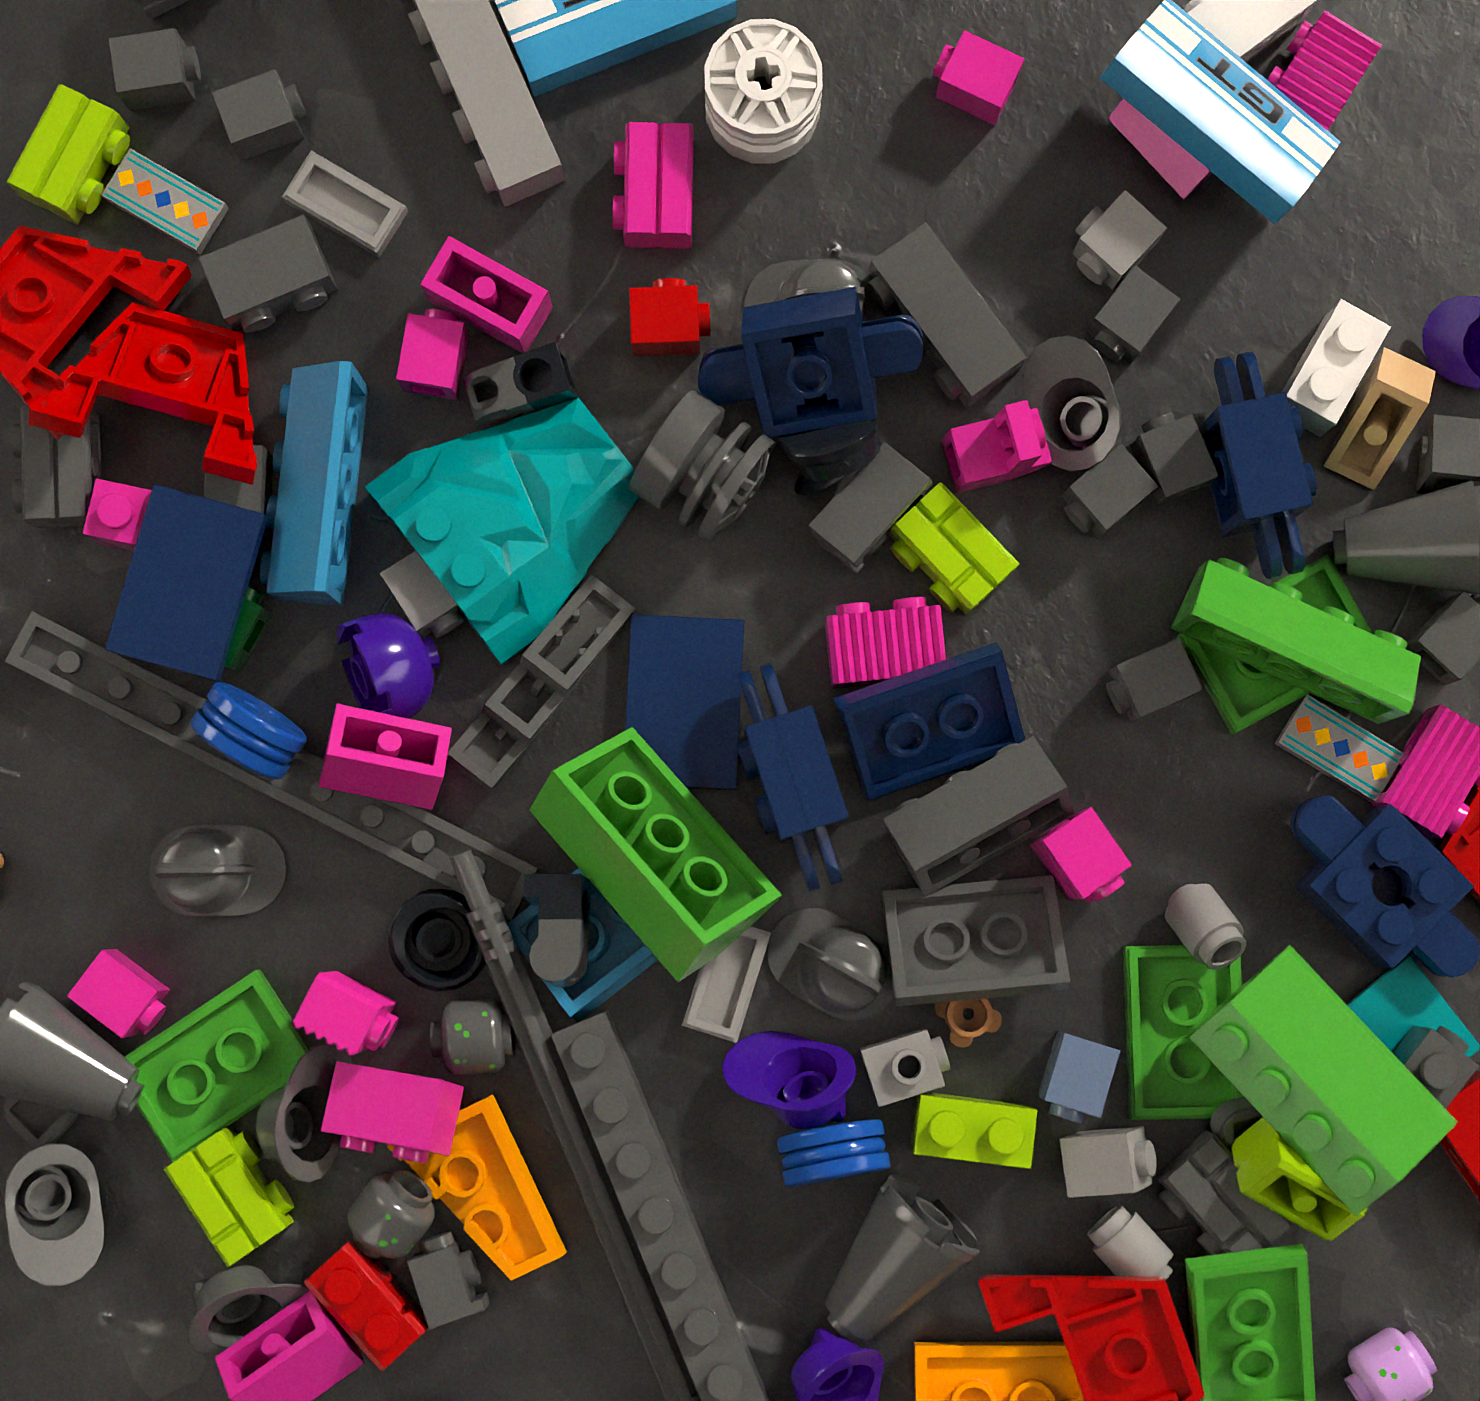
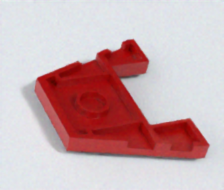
(51, 290)
(167, 367)
(1114, 1327)

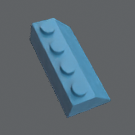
(316, 484)

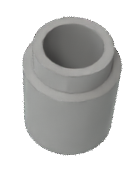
(1205, 925)
(1129, 1245)

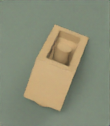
(1380, 418)

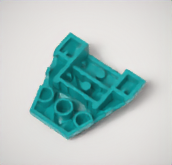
(511, 516)

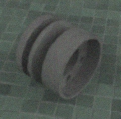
(701, 465)

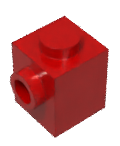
(667, 318)

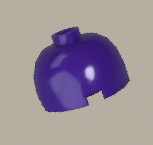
(388, 664)

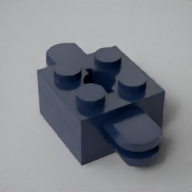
(817, 384)
(1258, 465)
(793, 775)
(1384, 886)

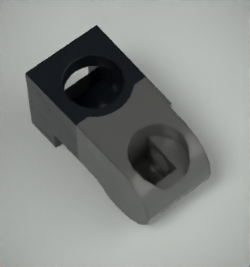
(520, 384)
(564, 925)

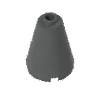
(1417, 540)
(60, 1061)
(897, 1259)

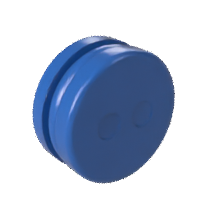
(248, 730)
(833, 1153)

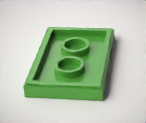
(1250, 694)
(1164, 1004)
(216, 1064)
(1252, 1324)

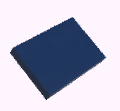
(186, 582)
(688, 694)
(930, 721)

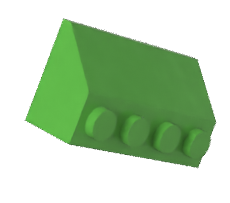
(1299, 642)
(653, 852)
(1323, 1080)

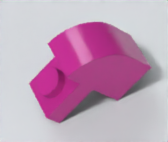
(996, 448)

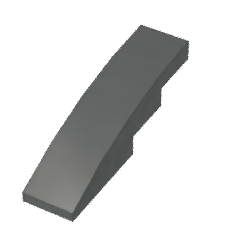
(540, 684)

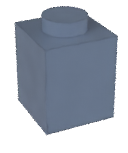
(1077, 1077)

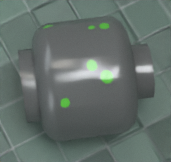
(473, 1037)
(391, 1214)

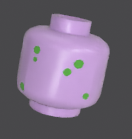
(1390, 1368)

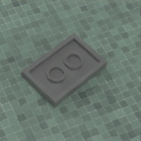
(975, 941)

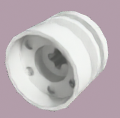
(758, 122)

